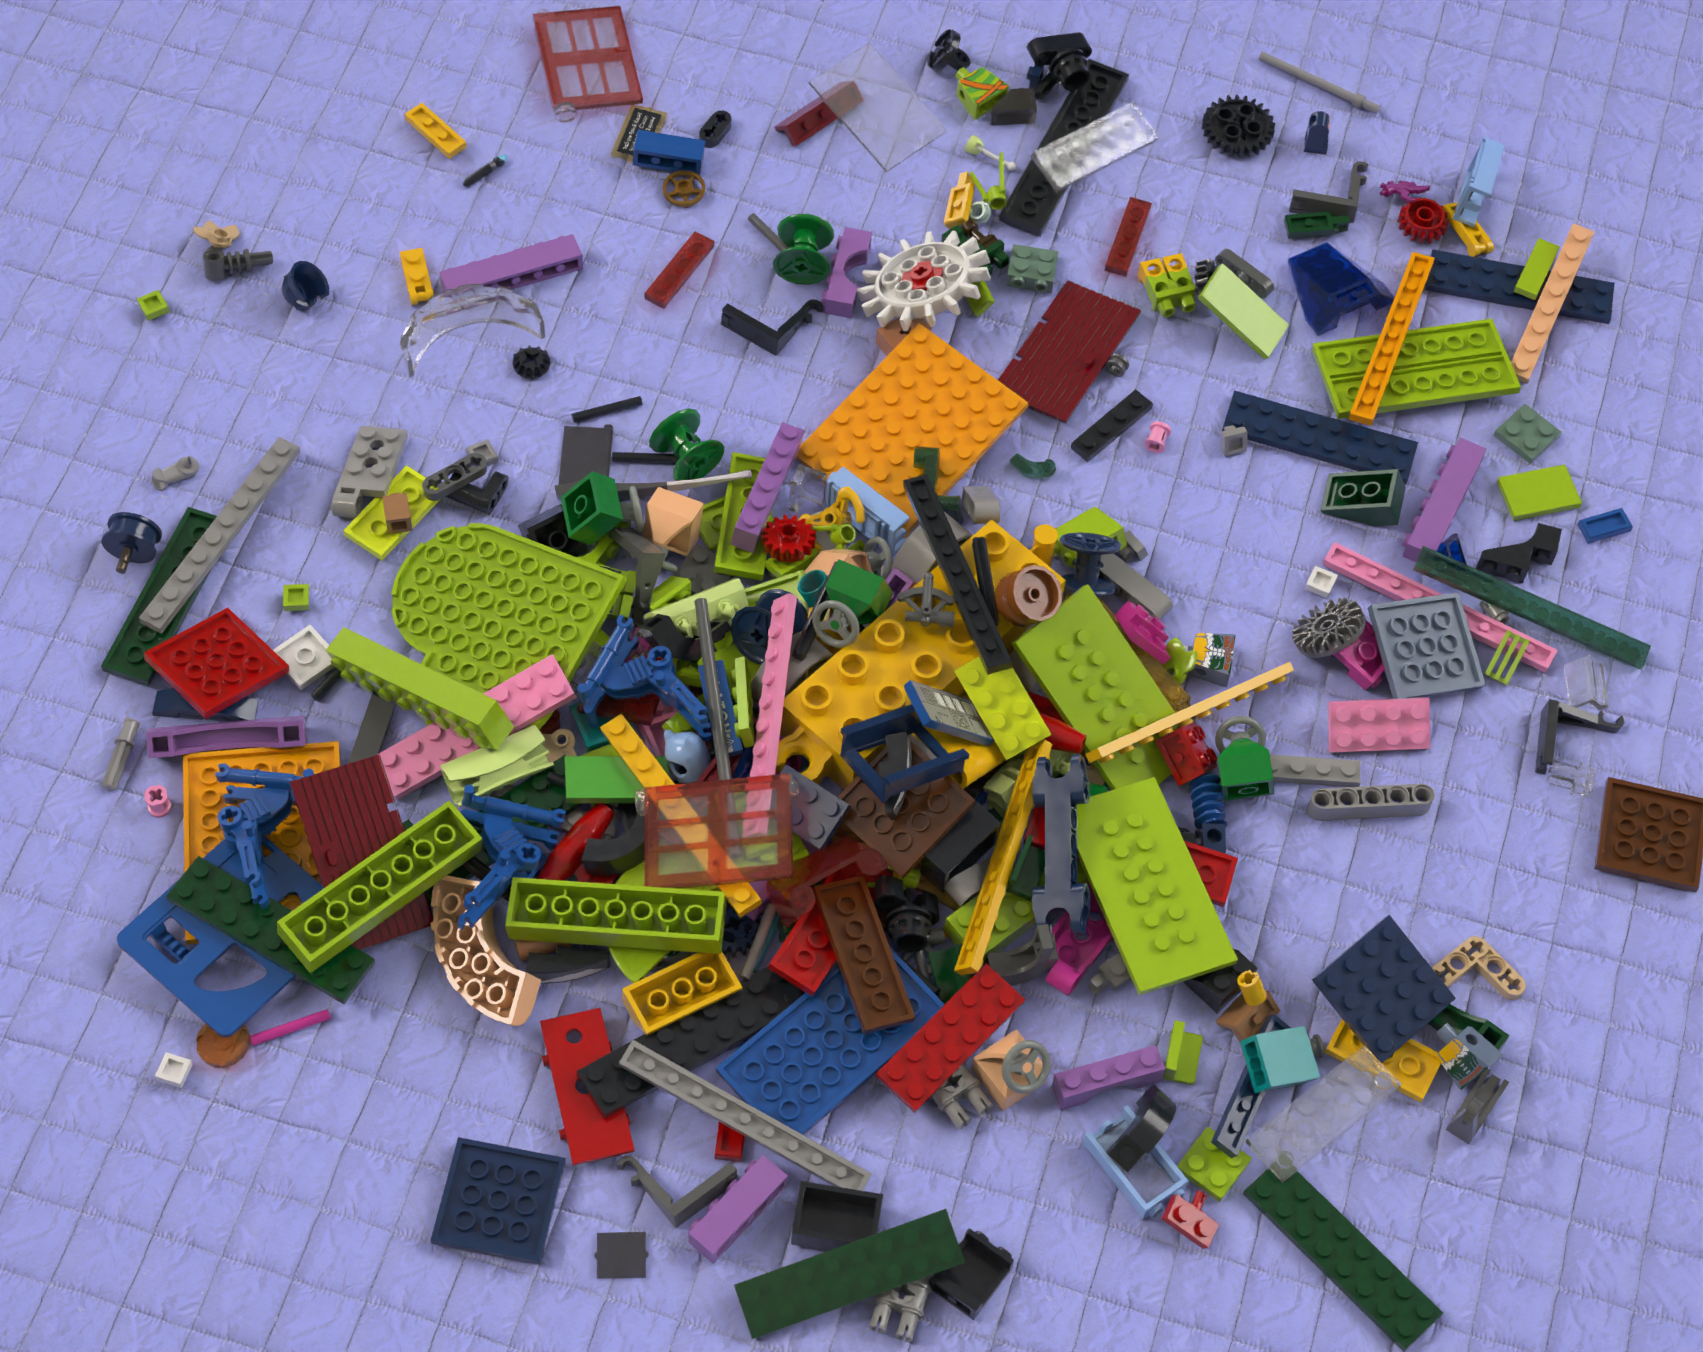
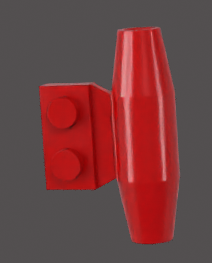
(1062, 735)
(568, 854)

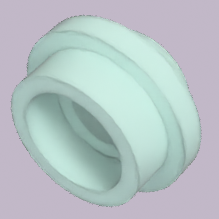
(976, 209)

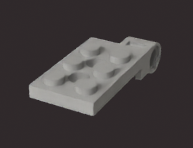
(363, 481)

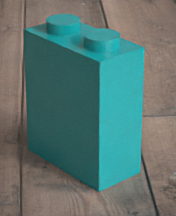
(1279, 1059)

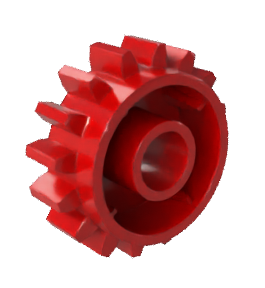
(1423, 220)
(788, 539)

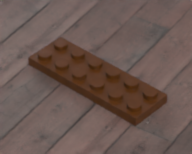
(863, 954)

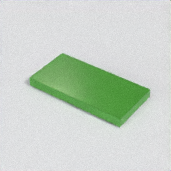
(601, 779)

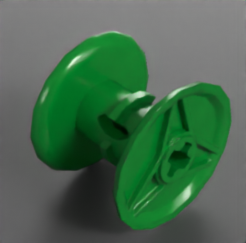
(802, 261)
(675, 435)

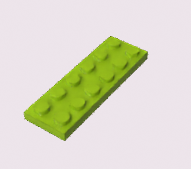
(729, 558)

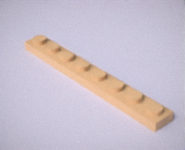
(1550, 301)

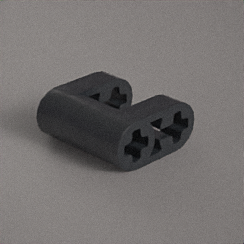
(479, 498)

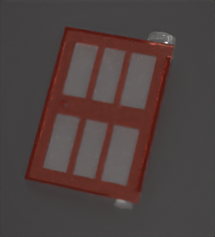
(586, 60)
(718, 831)

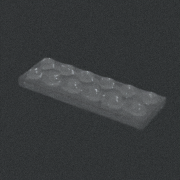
(1094, 147)
(1323, 1113)

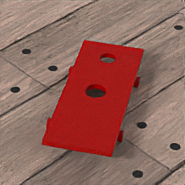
(586, 1130)

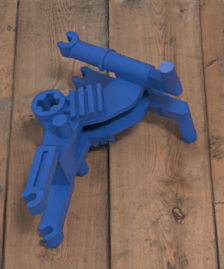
(638, 679)
(255, 818)
(505, 846)

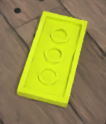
(370, 526)
(1003, 707)

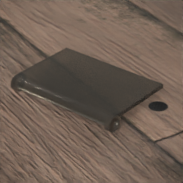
(585, 451)

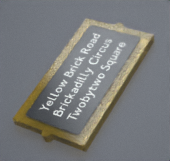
(637, 119)

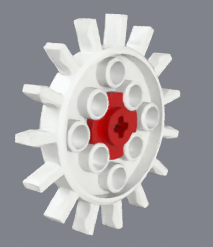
(924, 280)

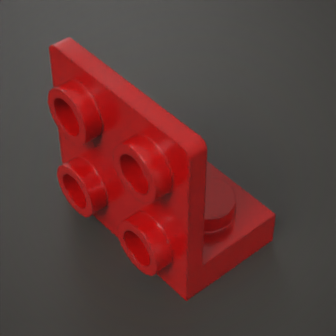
(1187, 753)

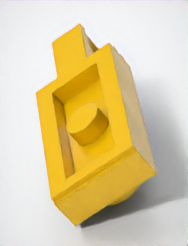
(960, 201)

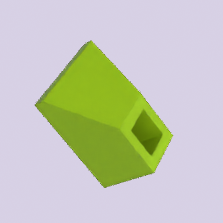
(670, 591)

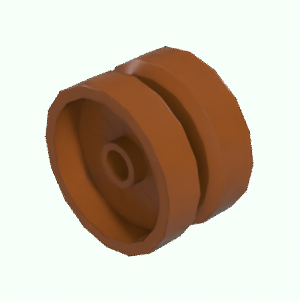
(1028, 596)

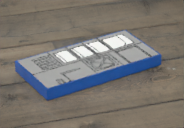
(948, 713)

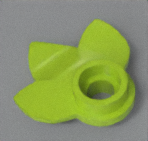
(1180, 661)

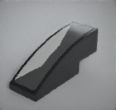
(899, 758)
(567, 964)

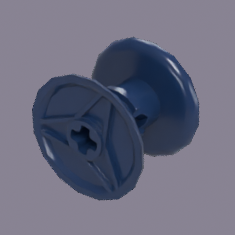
(1088, 561)
(752, 625)

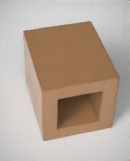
(397, 513)

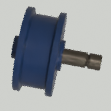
(131, 539)

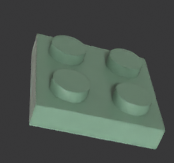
(1527, 433)

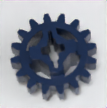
(734, 938)

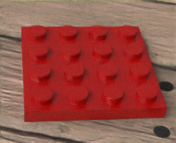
(216, 663)

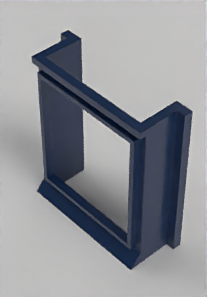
(873, 732)

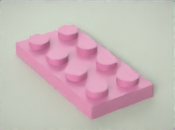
(1379, 724)

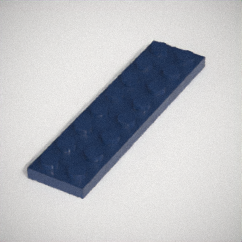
(1496, 281)
(1319, 436)

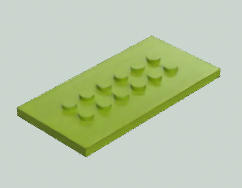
(1431, 369)
(1097, 685)
(1149, 888)

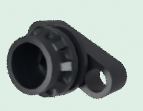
(1065, 56)
(908, 920)

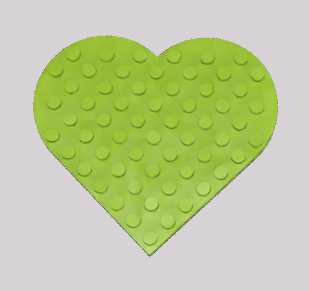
(497, 604)

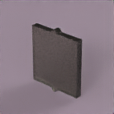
(621, 1255)

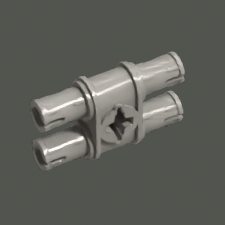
(967, 1087)
(910, 1307)

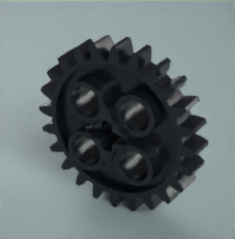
(1238, 126)

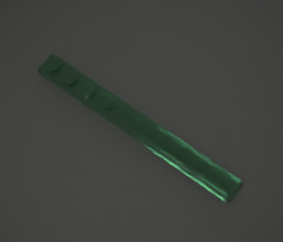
(1532, 607)

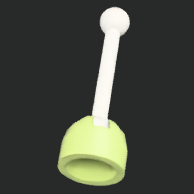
(975, 146)

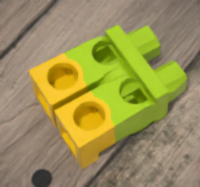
(1168, 285)

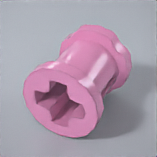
(1157, 437)
(156, 802)

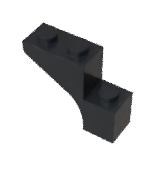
(1514, 560)

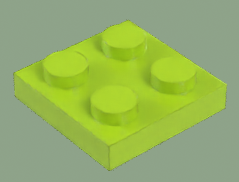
(1212, 1168)

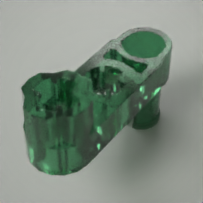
(928, 459)

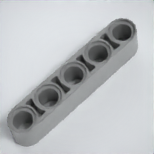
(981, 504)
(1134, 587)
(1361, 809)

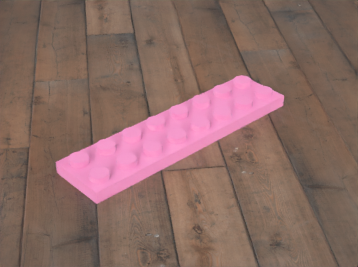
(523, 700)

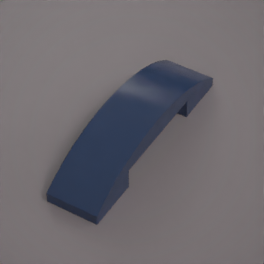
(170, 703)

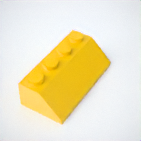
(679, 990)

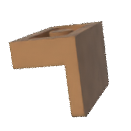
(1247, 1019)

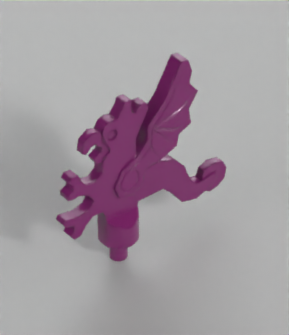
(1403, 188)

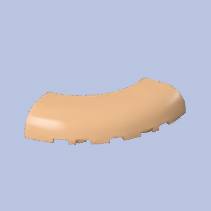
(475, 959)

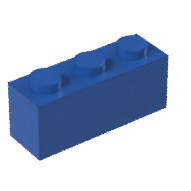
(668, 152)

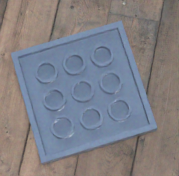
(1426, 646)

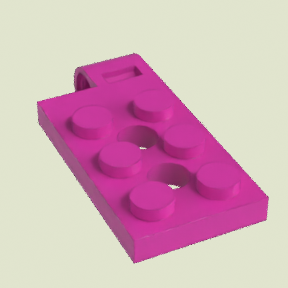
(1074, 954)

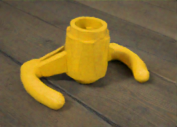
(837, 512)

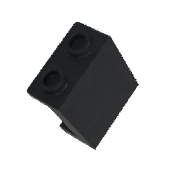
(976, 1280)

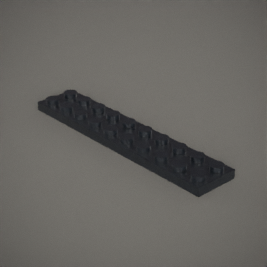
(1034, 197)
(691, 1039)

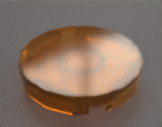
(222, 1051)

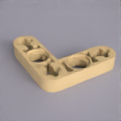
(1479, 961)

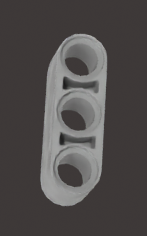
(967, 883)

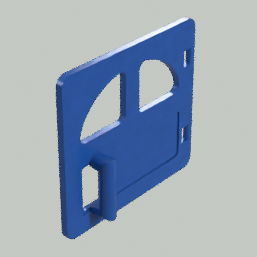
(221, 1010)

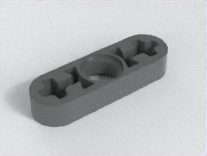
(1254, 279)
(457, 467)

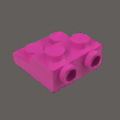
(1144, 630)
(1363, 659)

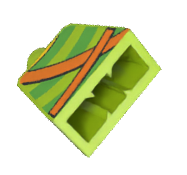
(979, 90)

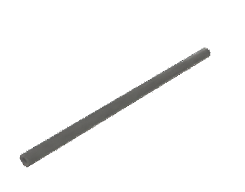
(713, 690)

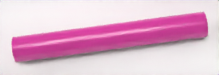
(290, 1027)

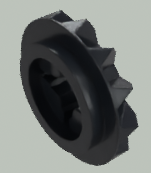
(530, 370)

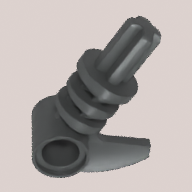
(216, 263)

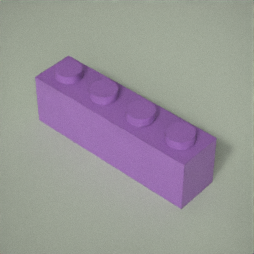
(737, 1208)

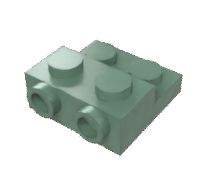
(1032, 268)

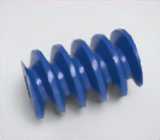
(1207, 800)

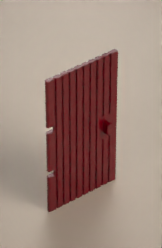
(1069, 350)
(348, 822)

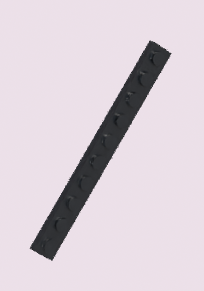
(957, 574)

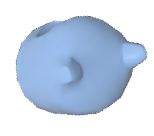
(686, 750)

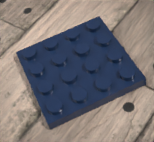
(1383, 989)
(498, 1201)

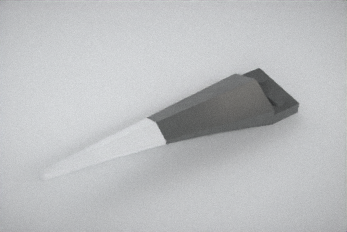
(649, 489)

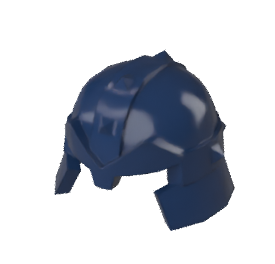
(304, 285)

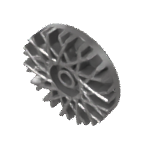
(1329, 629)

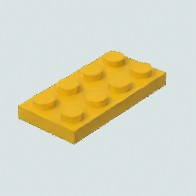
(1411, 1064)

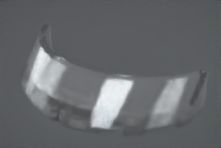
(464, 307)

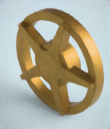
(683, 188)

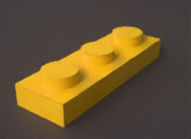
(435, 130)

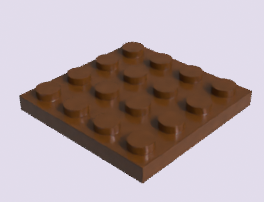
(920, 824)
(1651, 834)

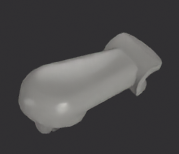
(183, 469)

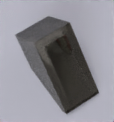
(1015, 108)

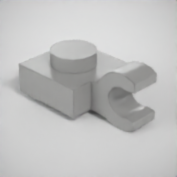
(1110, 973)

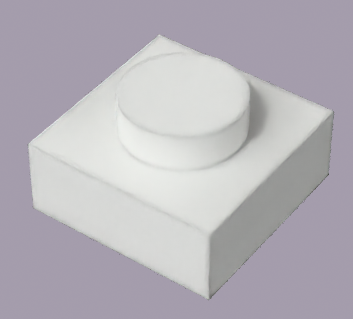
(1321, 582)
(173, 1070)

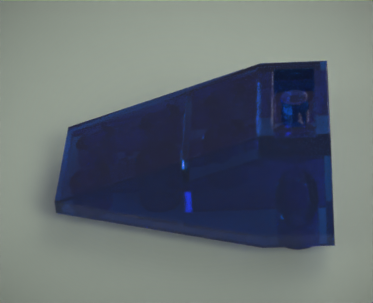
(1333, 286)

